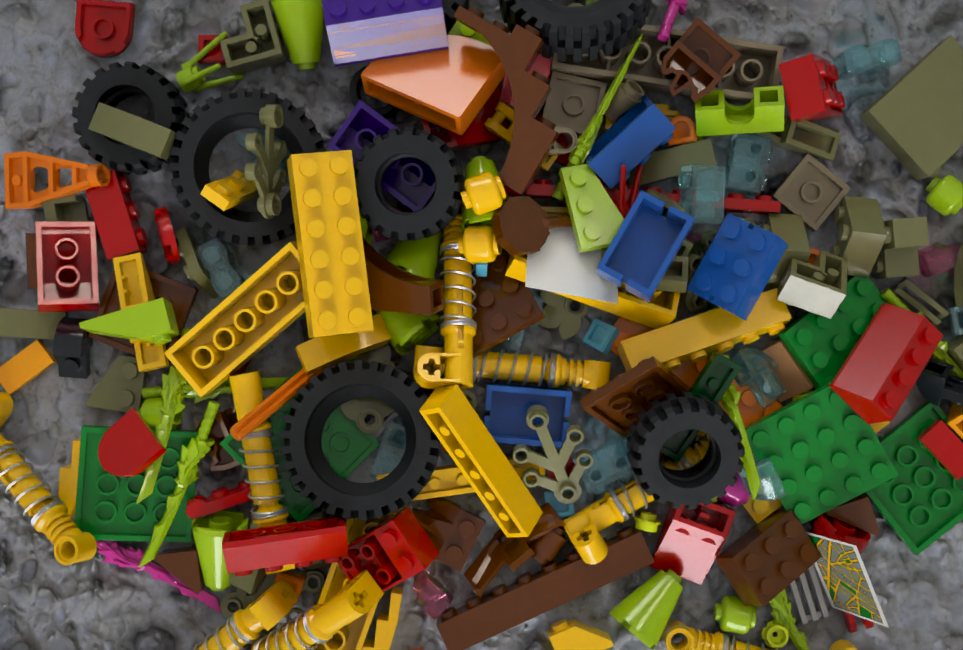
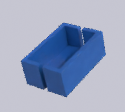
(629, 141)
(645, 246)
(737, 266)
(509, 408)

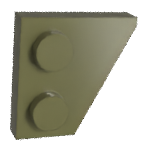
(194, 269)
(120, 386)

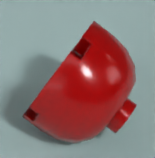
(838, 530)

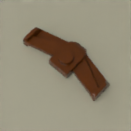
(509, 550)

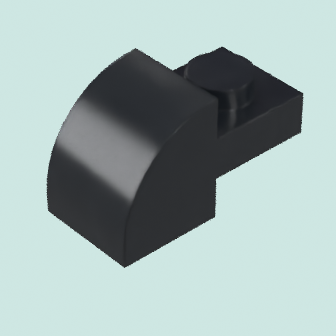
(72, 348)
(938, 383)

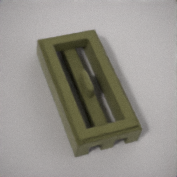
(934, 319)

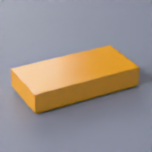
(25, 366)

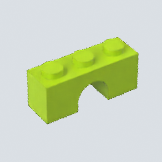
(760, 115)

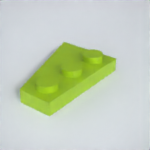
(590, 208)

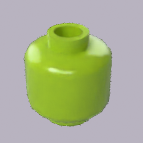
(945, 195)
(153, 416)
(734, 615)

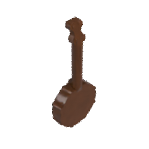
(523, 226)

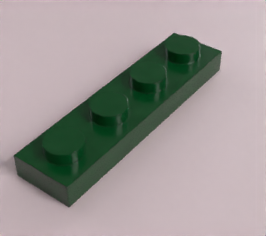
(711, 382)

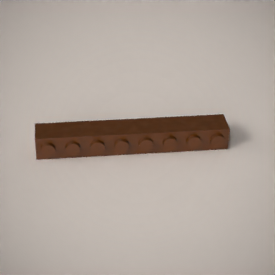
(541, 591)

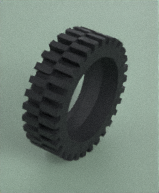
(578, 28)
(194, 151)
(304, 443)

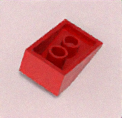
(66, 266)

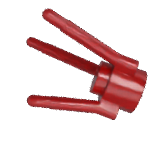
(623, 205)

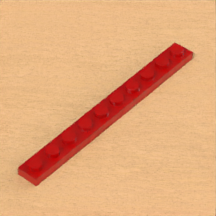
(732, 203)

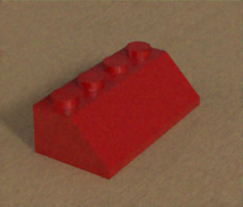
(886, 363)
(284, 545)

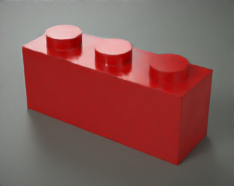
(117, 217)

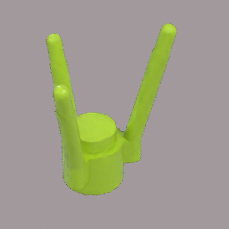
(193, 77)

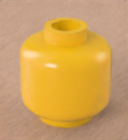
(483, 193)
(479, 244)

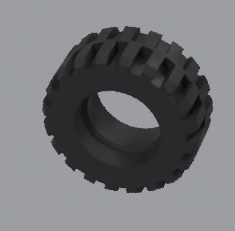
(110, 89)
(370, 175)
(705, 478)

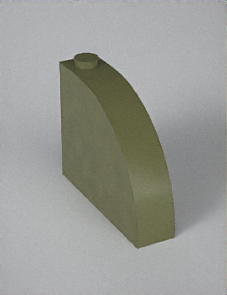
(923, 111)

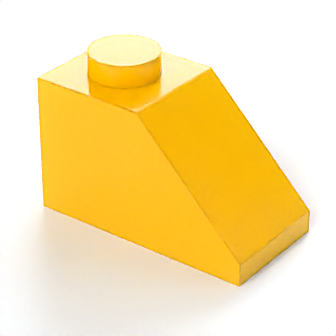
(577, 636)

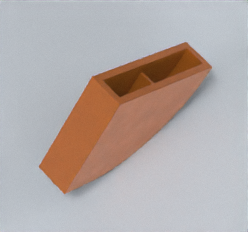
(438, 85)

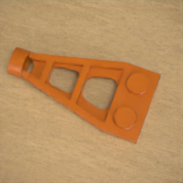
(20, 178)

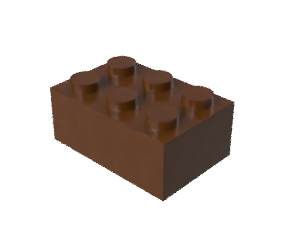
(768, 558)

